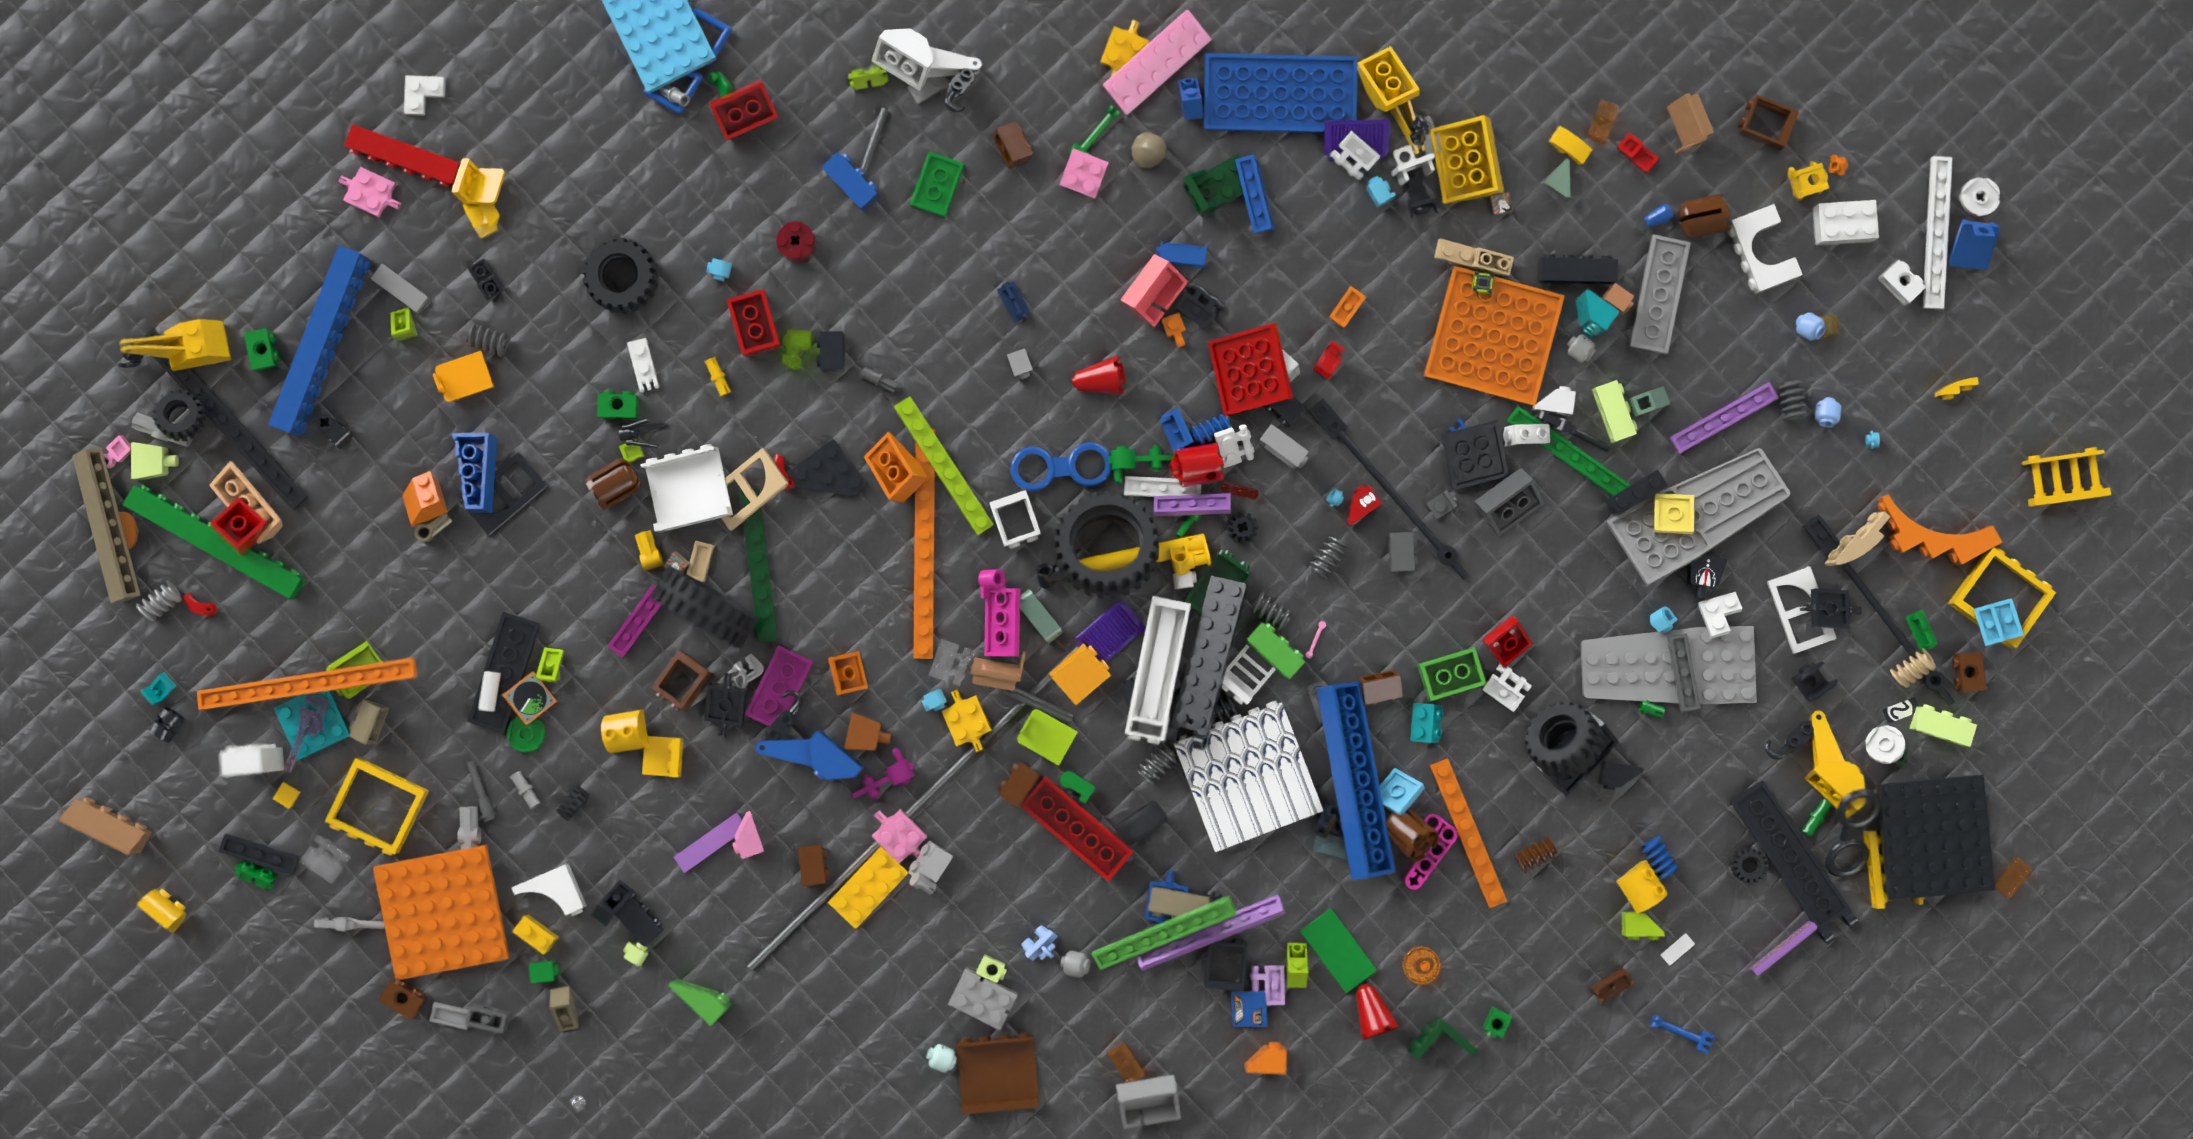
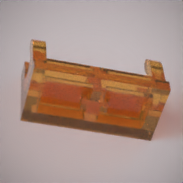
(1125, 1062)

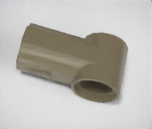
(434, 526)

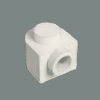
(1184, 581)

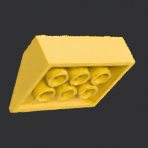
(1467, 160)

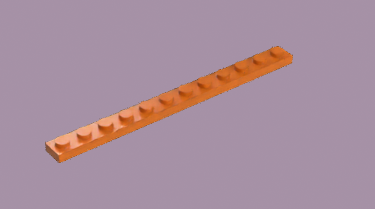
(924, 561)
(307, 684)

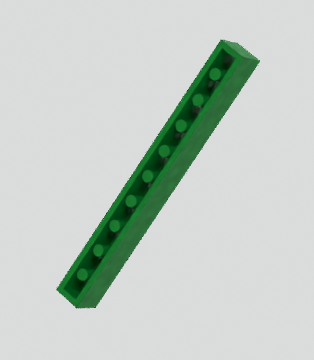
(195, 531)

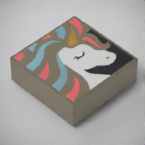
(1501, 203)
(677, 561)

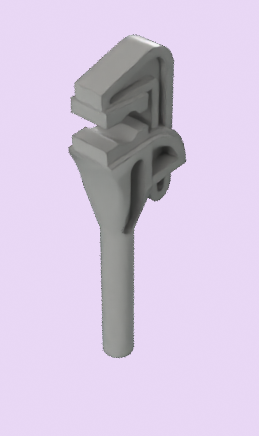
(739, 676)
(347, 923)

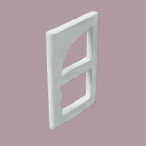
(1806, 581)

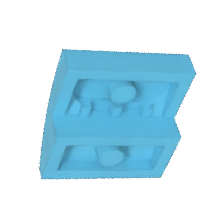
(1998, 622)

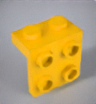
(477, 184)

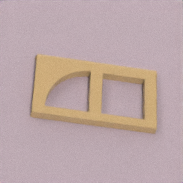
(774, 483)

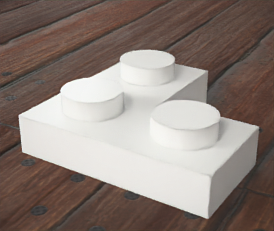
(417, 90)
(1716, 609)

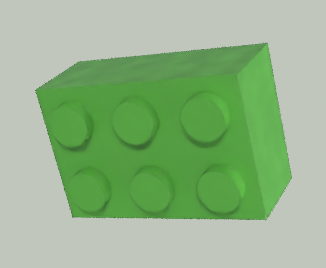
(1275, 650)
(1451, 674)

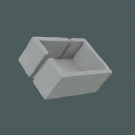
(983, 1000)
(1154, 1096)

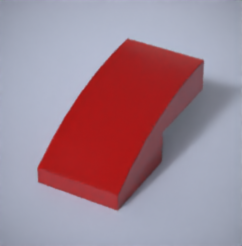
(1636, 152)

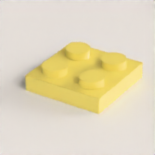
(1674, 513)

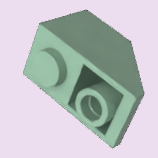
(1648, 401)

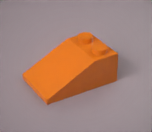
(895, 468)

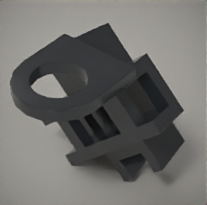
(1327, 821)

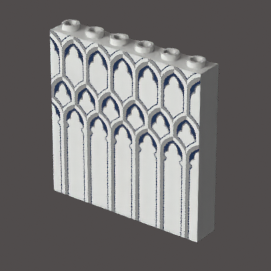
(1248, 776)

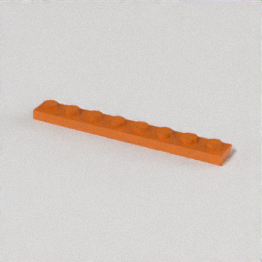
(1468, 833)

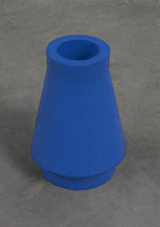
(1658, 216)

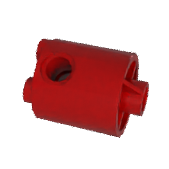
(1197, 465)

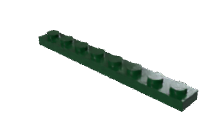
(759, 573)

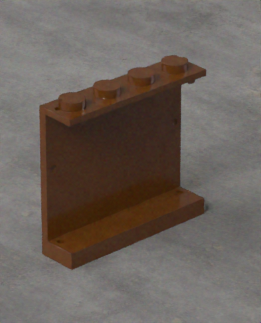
(997, 1073)

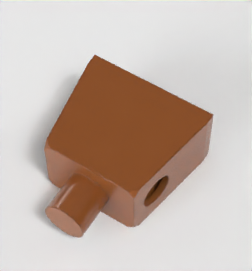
(865, 733)

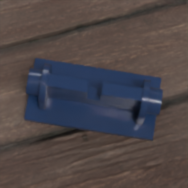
(1013, 301)

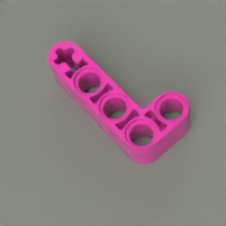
(1433, 860)

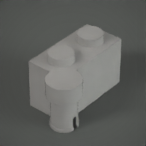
(929, 866)

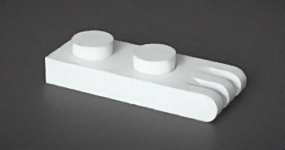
(643, 364)

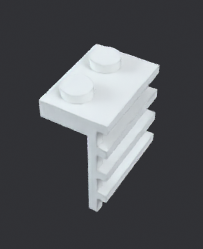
(1241, 691)

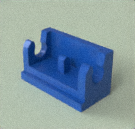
(1176, 430)

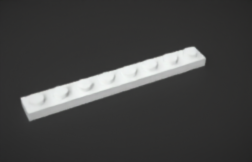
(1937, 232)

